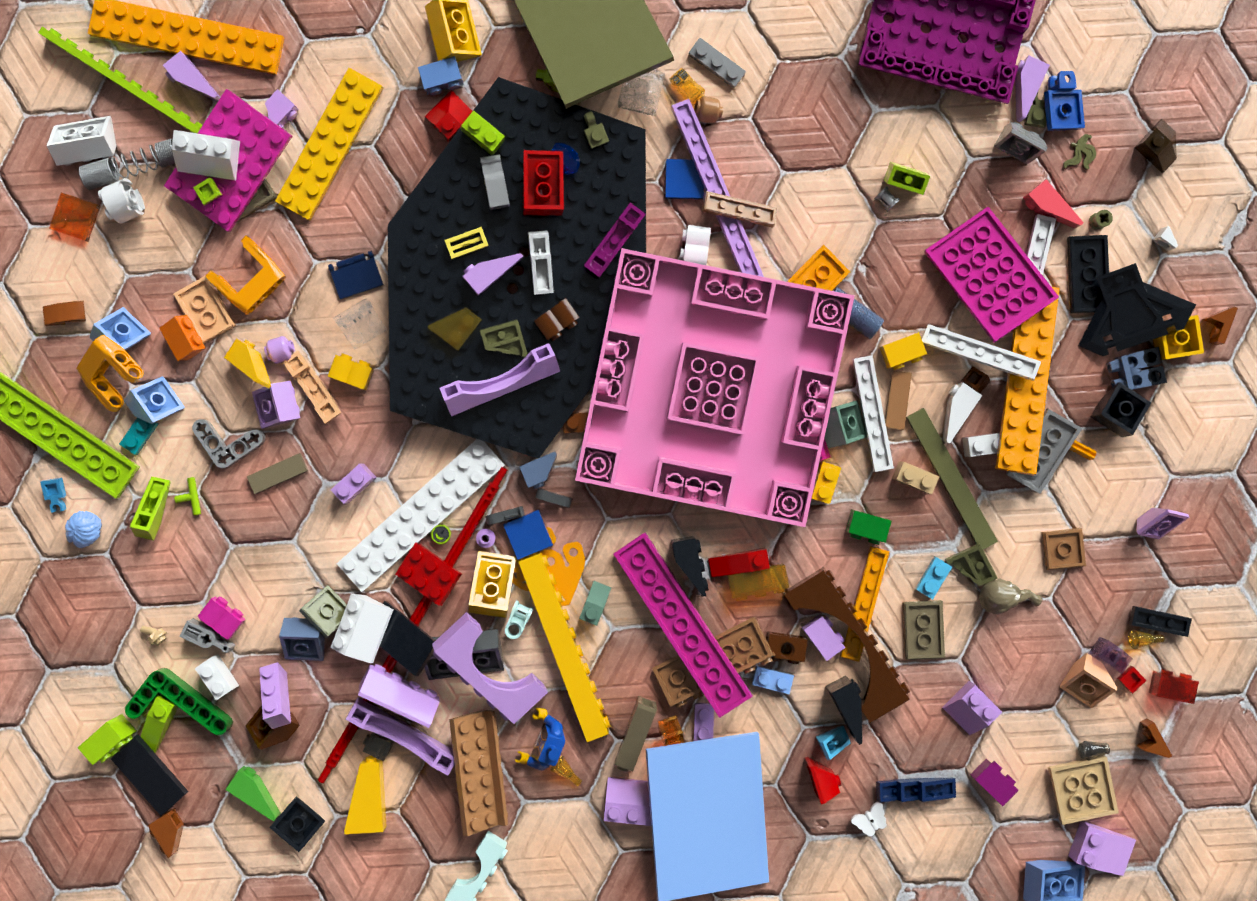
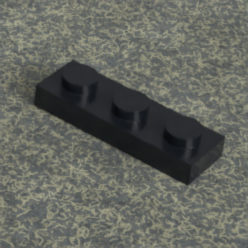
(1160, 621)

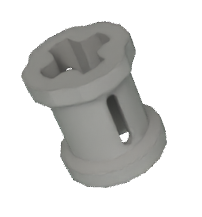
(886, 199)

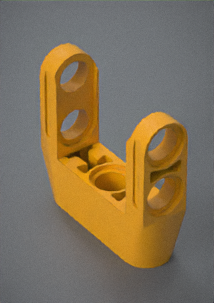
(258, 287)
(96, 362)

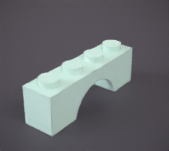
(489, 851)

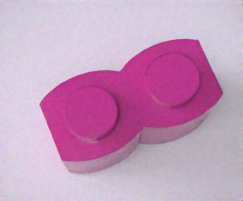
(221, 617)

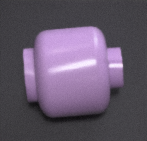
(279, 349)

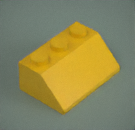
(453, 29)

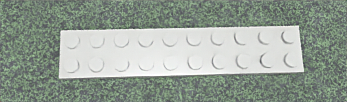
(420, 514)

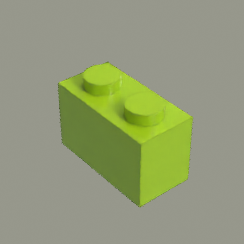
(482, 133)
(906, 178)

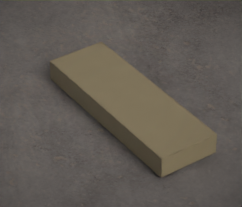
(277, 473)

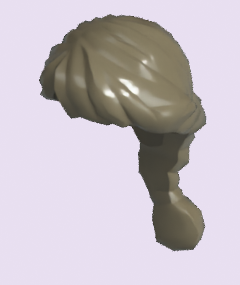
(1002, 595)

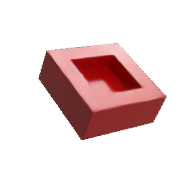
(1131, 679)

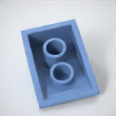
(1053, 881)

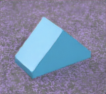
(833, 741)

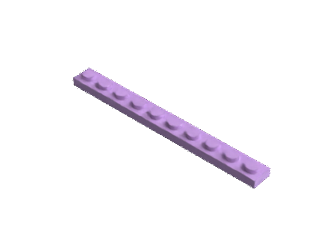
(713, 182)

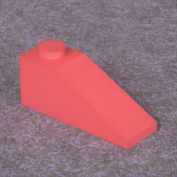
(1048, 202)

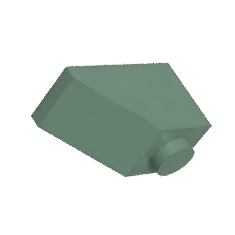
(595, 603)

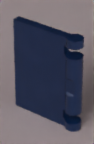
(356, 275)

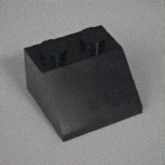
(1121, 410)

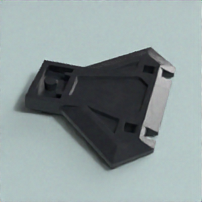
(1132, 312)

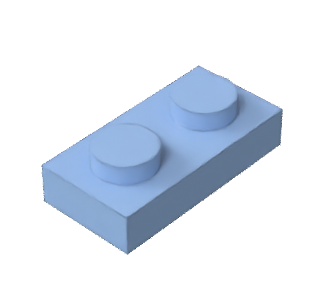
(772, 679)

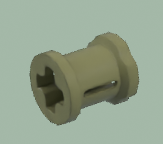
(1106, 220)

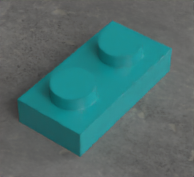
(138, 435)

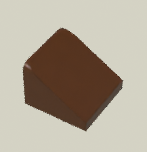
(976, 379)

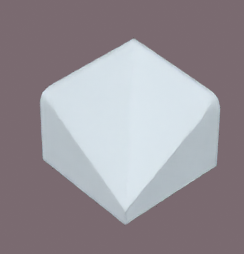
(1166, 239)

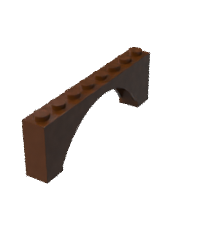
(821, 594)

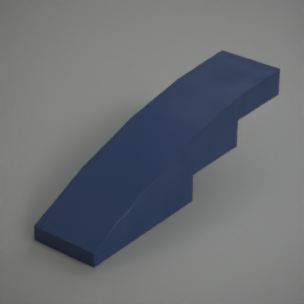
(916, 789)

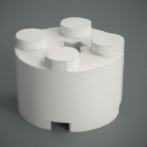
(121, 201)

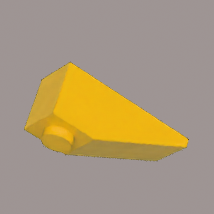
(248, 361)

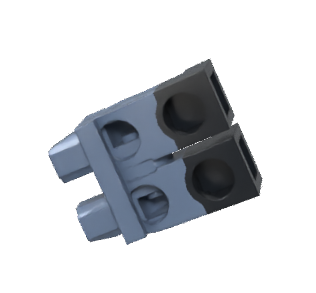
(1131, 372)

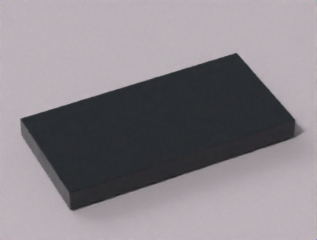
(1086, 261)
(407, 642)
(149, 775)

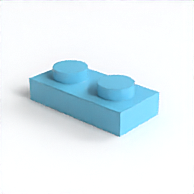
(933, 577)

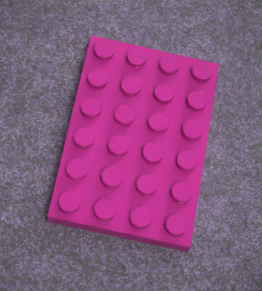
(259, 150)
(991, 274)

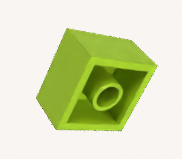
(107, 740)

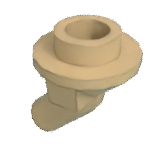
(156, 636)

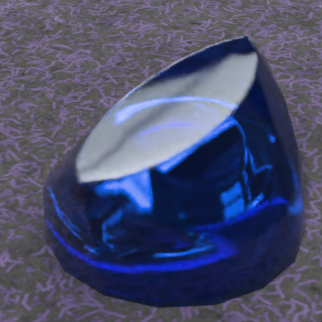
(570, 158)

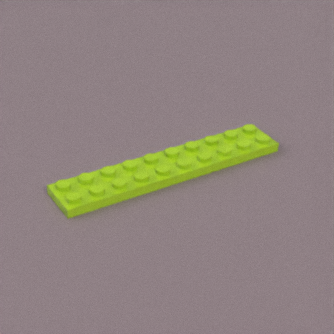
(64, 438)

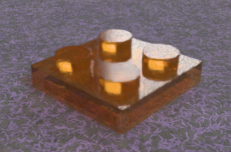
(74, 217)

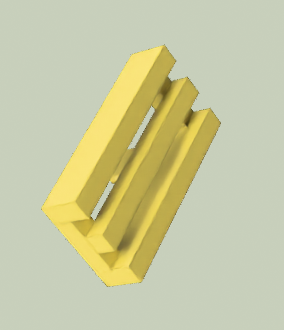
(482, 237)

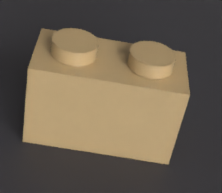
(915, 477)

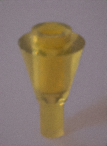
(1140, 639)
(563, 769)

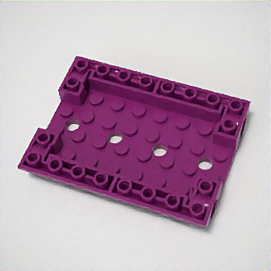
(938, 55)

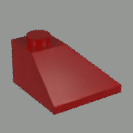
(448, 115)
(824, 780)

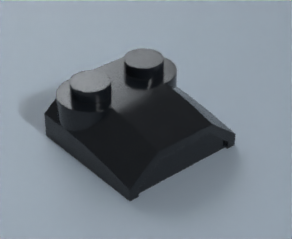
(297, 824)

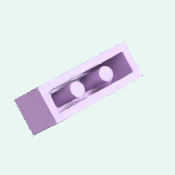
(275, 695)

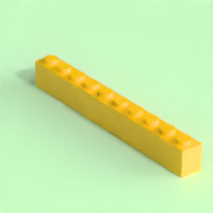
(564, 647)

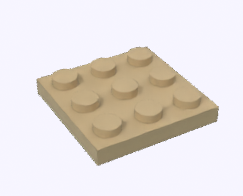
(1083, 790)

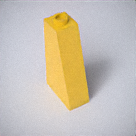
(367, 804)

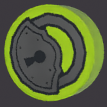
(441, 534)

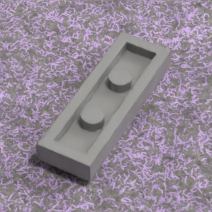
(717, 62)

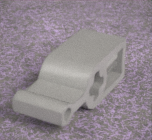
(494, 182)
(197, 633)

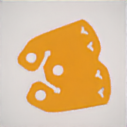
(566, 577)

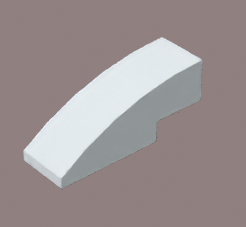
(540, 262)

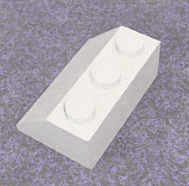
(82, 141)
(205, 154)
(362, 628)

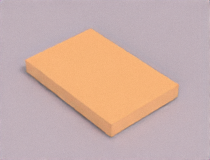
(204, 309)

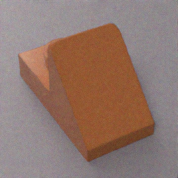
(1223, 322)
(1155, 742)

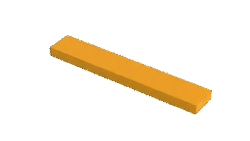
(866, 600)

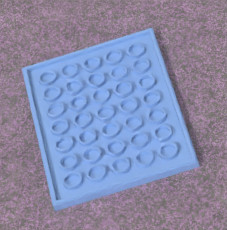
(707, 816)

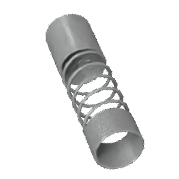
(107, 172)

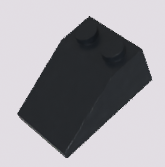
(849, 704)

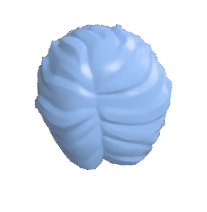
(83, 528)

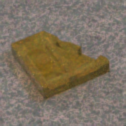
(456, 327)

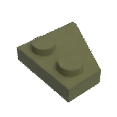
(973, 564)

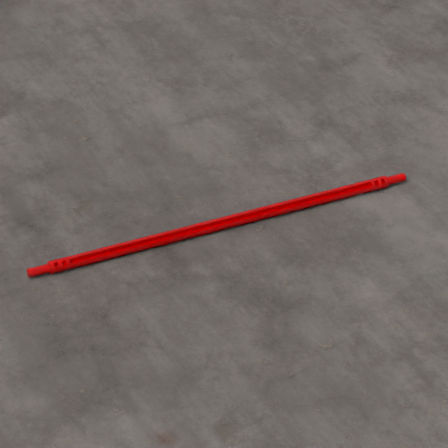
(421, 609)

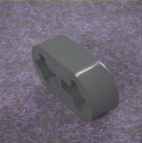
(553, 498)

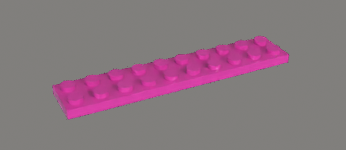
(683, 625)

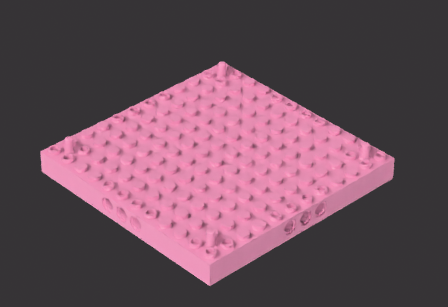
(714, 387)

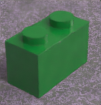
(868, 526)

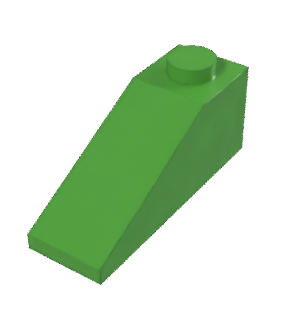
(252, 791)

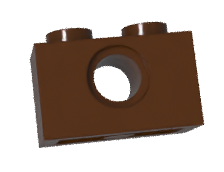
(797, 647)

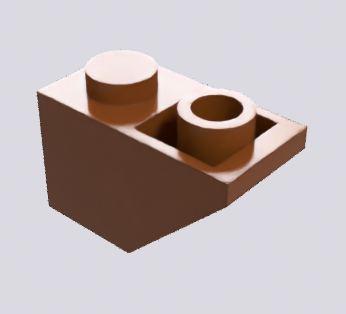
(167, 831)

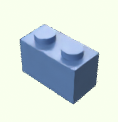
(440, 76)

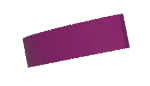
(614, 239)

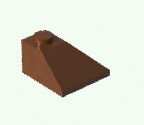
(264, 735)

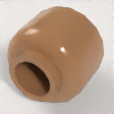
(708, 109)

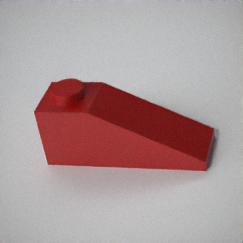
(739, 562)

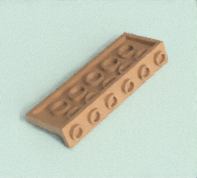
(743, 646)
(478, 771)

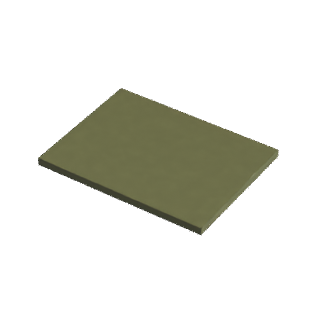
(594, 43)

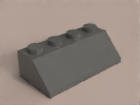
(486, 657)

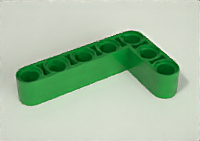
(180, 699)

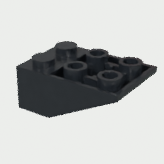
(687, 558)

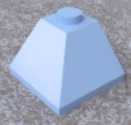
(120, 328)
(153, 401)

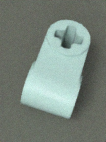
(518, 618)

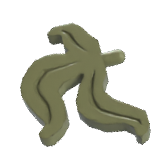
(1087, 149)

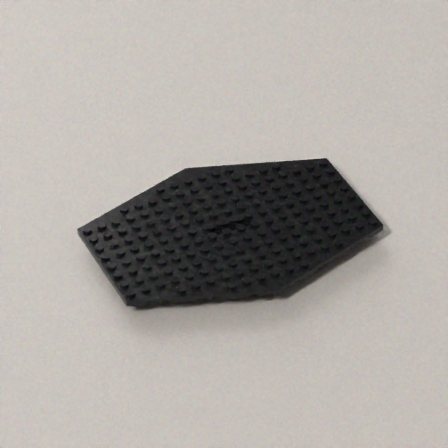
(431, 286)

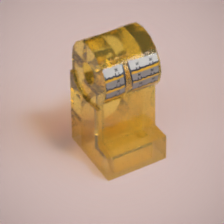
(687, 86)

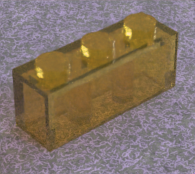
(758, 582)

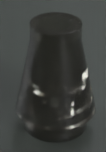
(1090, 750)

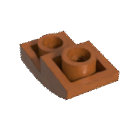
(64, 312)

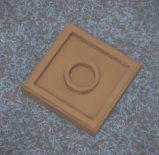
(1064, 548)

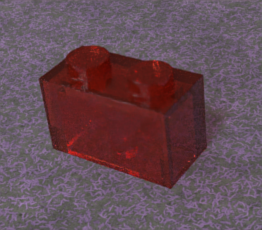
(1174, 687)

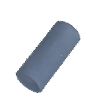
(866, 323)

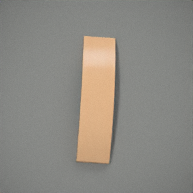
(313, 387)

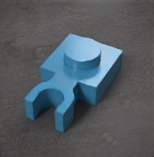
(54, 491)

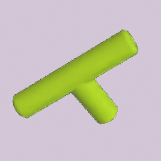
(191, 496)

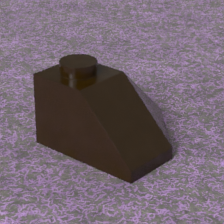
(1159, 146)

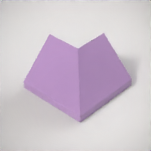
(1159, 522)

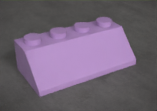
(399, 695)
(627, 801)

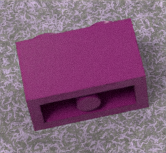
(994, 782)

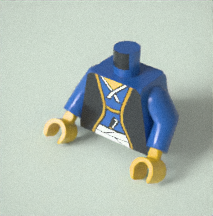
(548, 745)

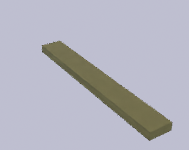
(951, 478)

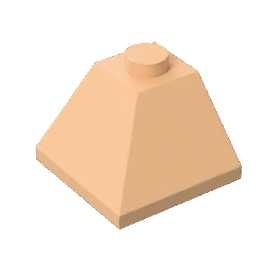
(1088, 681)

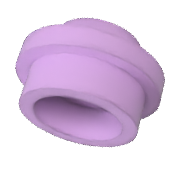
(489, 533)

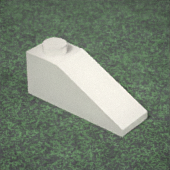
(959, 406)

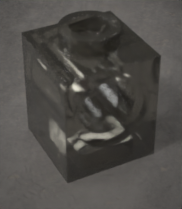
(377, 745)

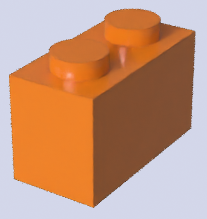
(182, 338)

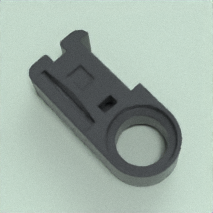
(505, 515)

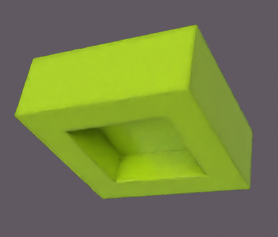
(207, 191)

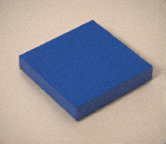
(682, 180)
(528, 534)

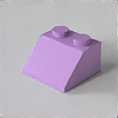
(276, 404)
(972, 708)

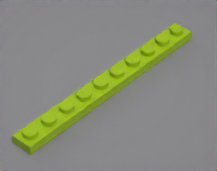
(119, 78)

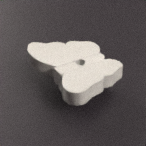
(863, 822)

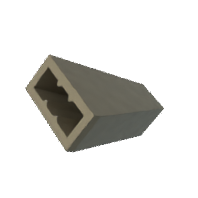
(635, 734)

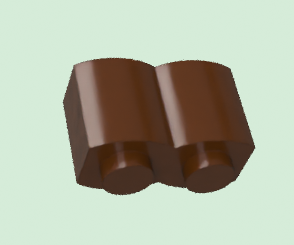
(557, 319)

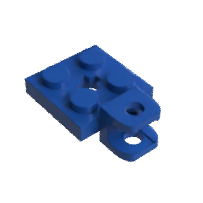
(1064, 95)

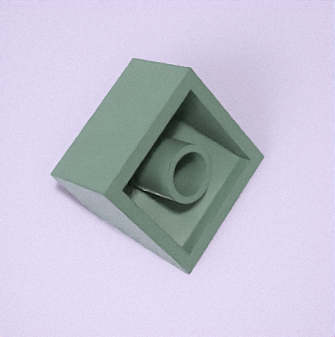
(844, 425)

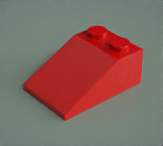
(543, 183)

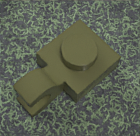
(595, 133)

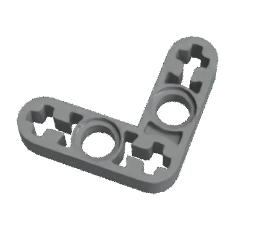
(222, 449)

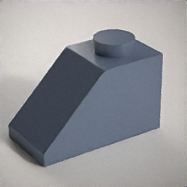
(538, 470)

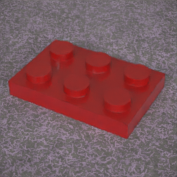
(428, 574)

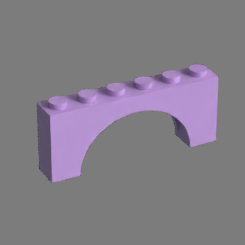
(510, 698)

